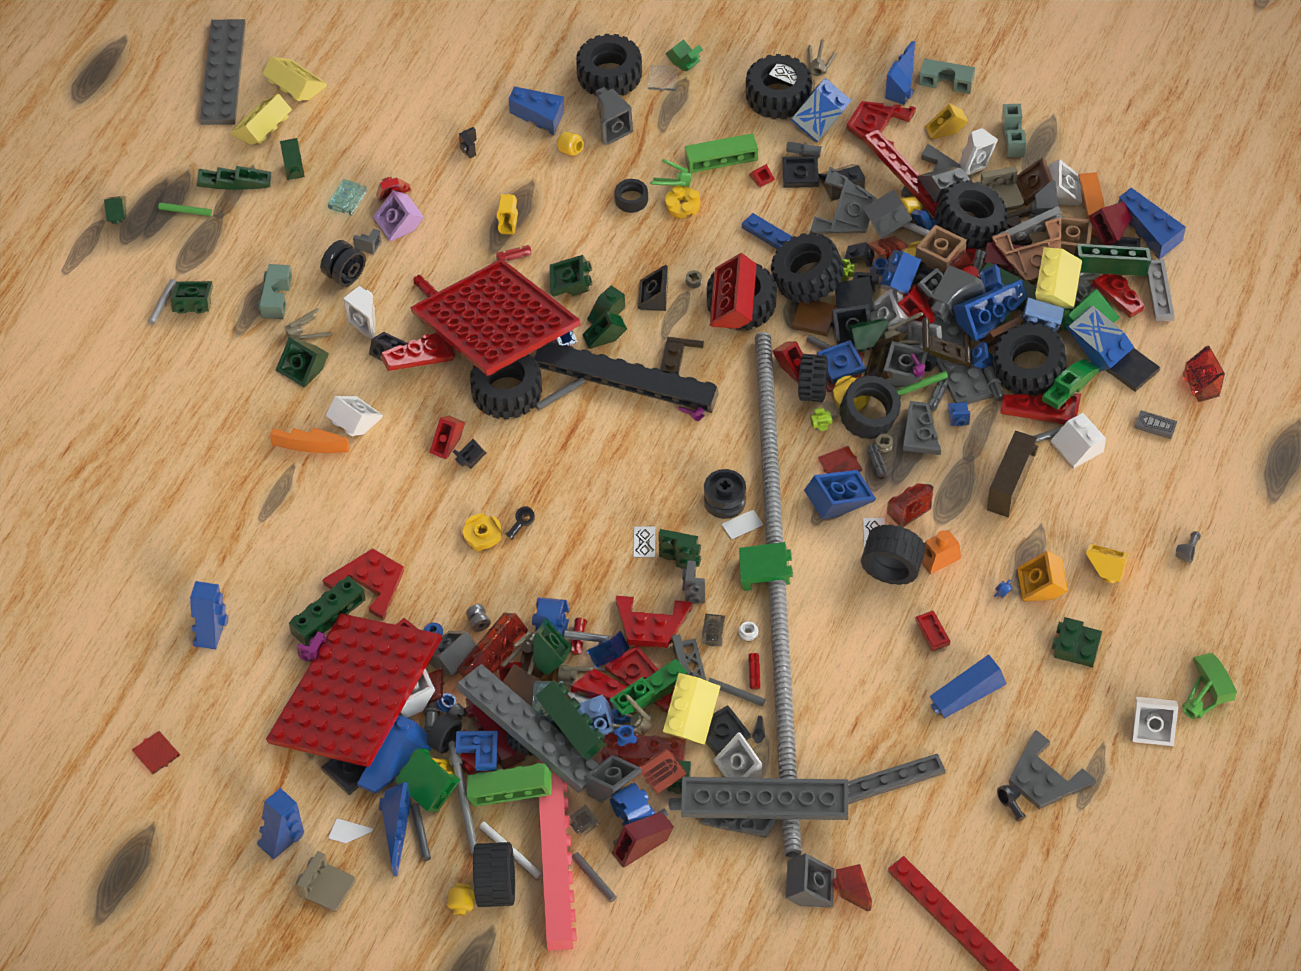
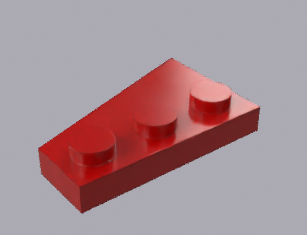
(1118, 292)
(596, 684)

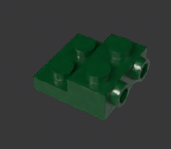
(570, 276)
(191, 296)
(679, 547)
(1076, 642)

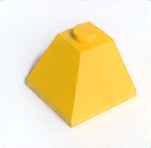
(1107, 562)

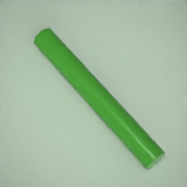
(185, 209)
(924, 382)

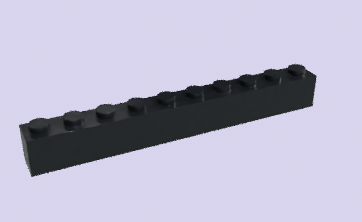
(627, 376)

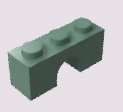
(935, 71)
(1012, 129)
(276, 279)

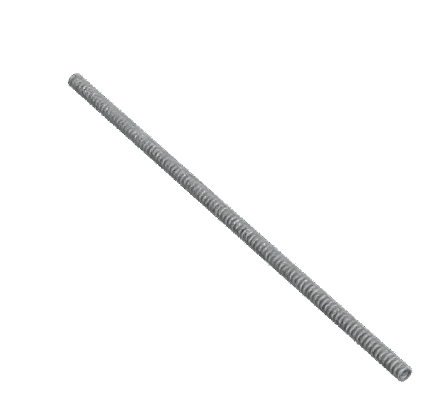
(777, 589)

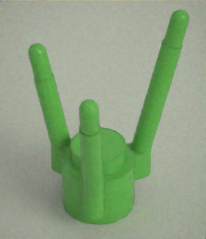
(682, 178)
(1194, 706)

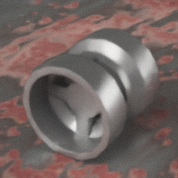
(477, 616)

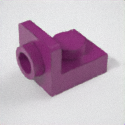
(311, 652)

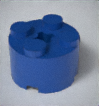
(554, 611)
(631, 804)

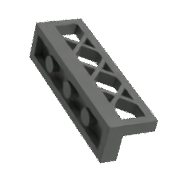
(684, 659)

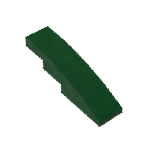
(238, 179)

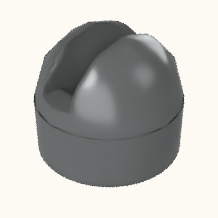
(457, 711)

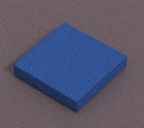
(843, 361)

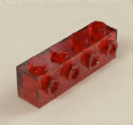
(495, 644)
(643, 749)

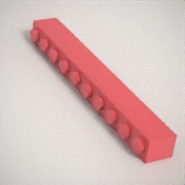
(555, 867)

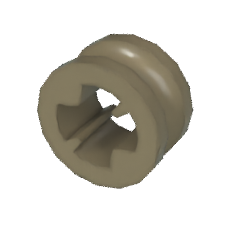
(694, 274)
(885, 438)

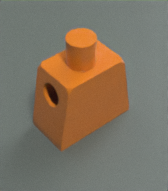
(941, 551)

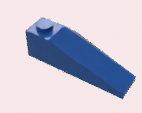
(900, 77)
(987, 310)
(393, 754)
(395, 811)

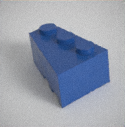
(537, 107)
(209, 614)
(281, 824)

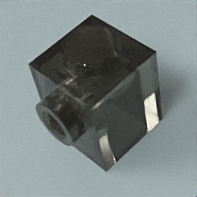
(713, 630)
(584, 820)

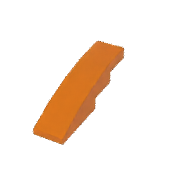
(1091, 195)
(315, 442)

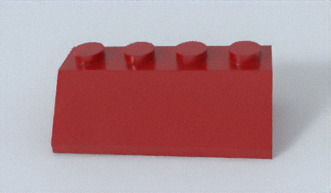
(733, 292)

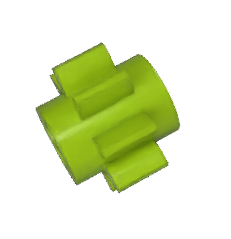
(848, 270)
(821, 419)

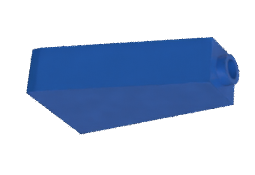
(968, 687)

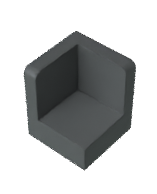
(368, 243)

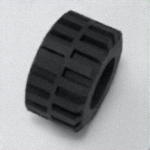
(813, 378)

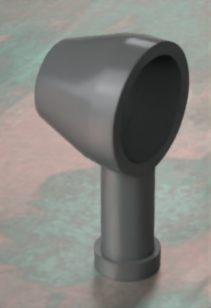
(1186, 551)

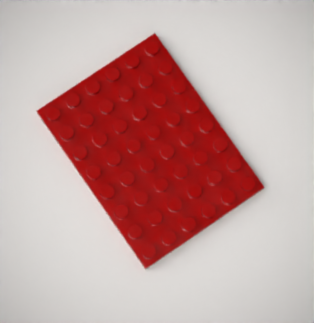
(495, 316)
(354, 689)

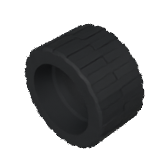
(879, 389)
(893, 554)
(494, 874)

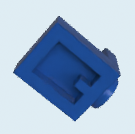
(923, 219)
(991, 278)
(981, 356)
(958, 414)

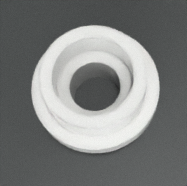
(748, 626)

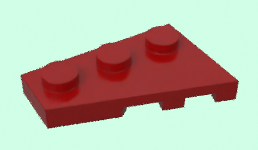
(389, 185)

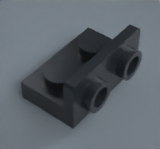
(383, 343)

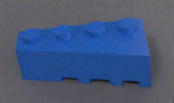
(1152, 223)

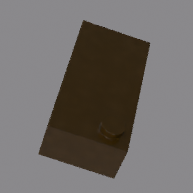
(1012, 473)

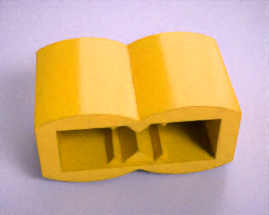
(507, 214)

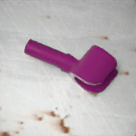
(919, 368)
(696, 414)

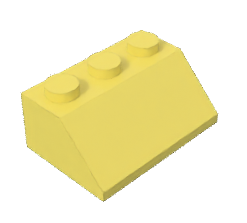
(293, 78)
(262, 120)
(1058, 278)
(691, 709)

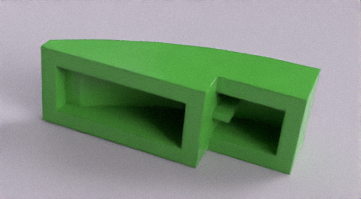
(1212, 669)

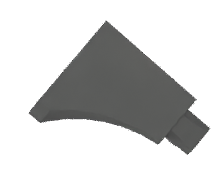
(614, 115)
(953, 289)

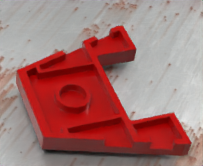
(876, 116)
(376, 574)
(651, 628)

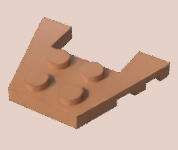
(1028, 259)

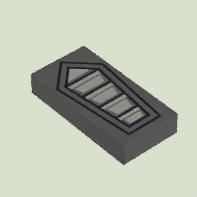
(1155, 424)

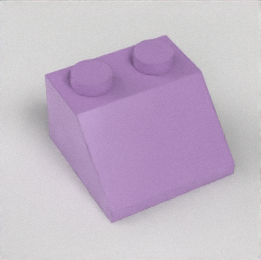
(398, 215)

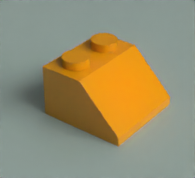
(1042, 578)

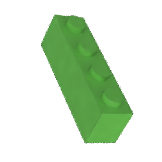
(721, 153)
(509, 784)

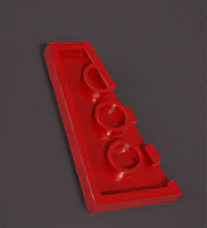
(425, 351)
(1034, 408)
(632, 667)

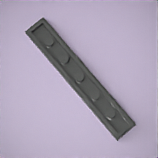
(895, 778)

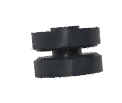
(343, 263)
(725, 493)

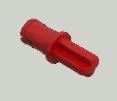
(578, 644)

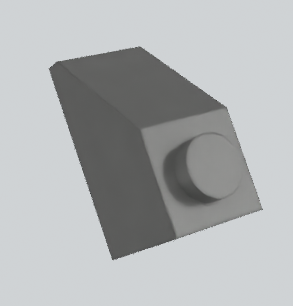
(929, 283)

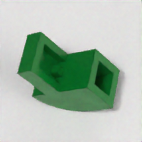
(683, 56)

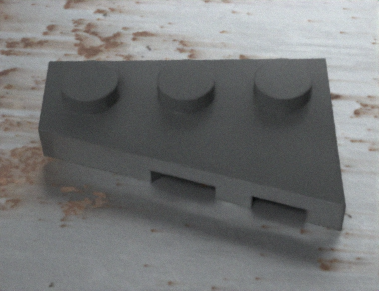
(920, 431)
(755, 827)

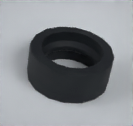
(631, 205)
(443, 732)

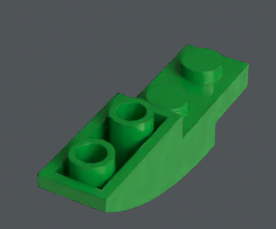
(1069, 382)
(650, 689)

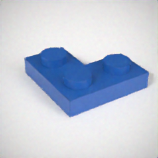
(483, 744)

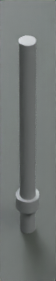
(456, 762)

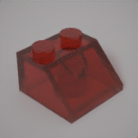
(1204, 375)
(910, 504)

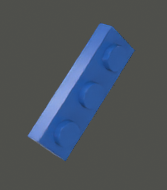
(765, 231)

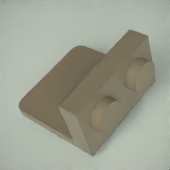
(1004, 183)
(324, 883)

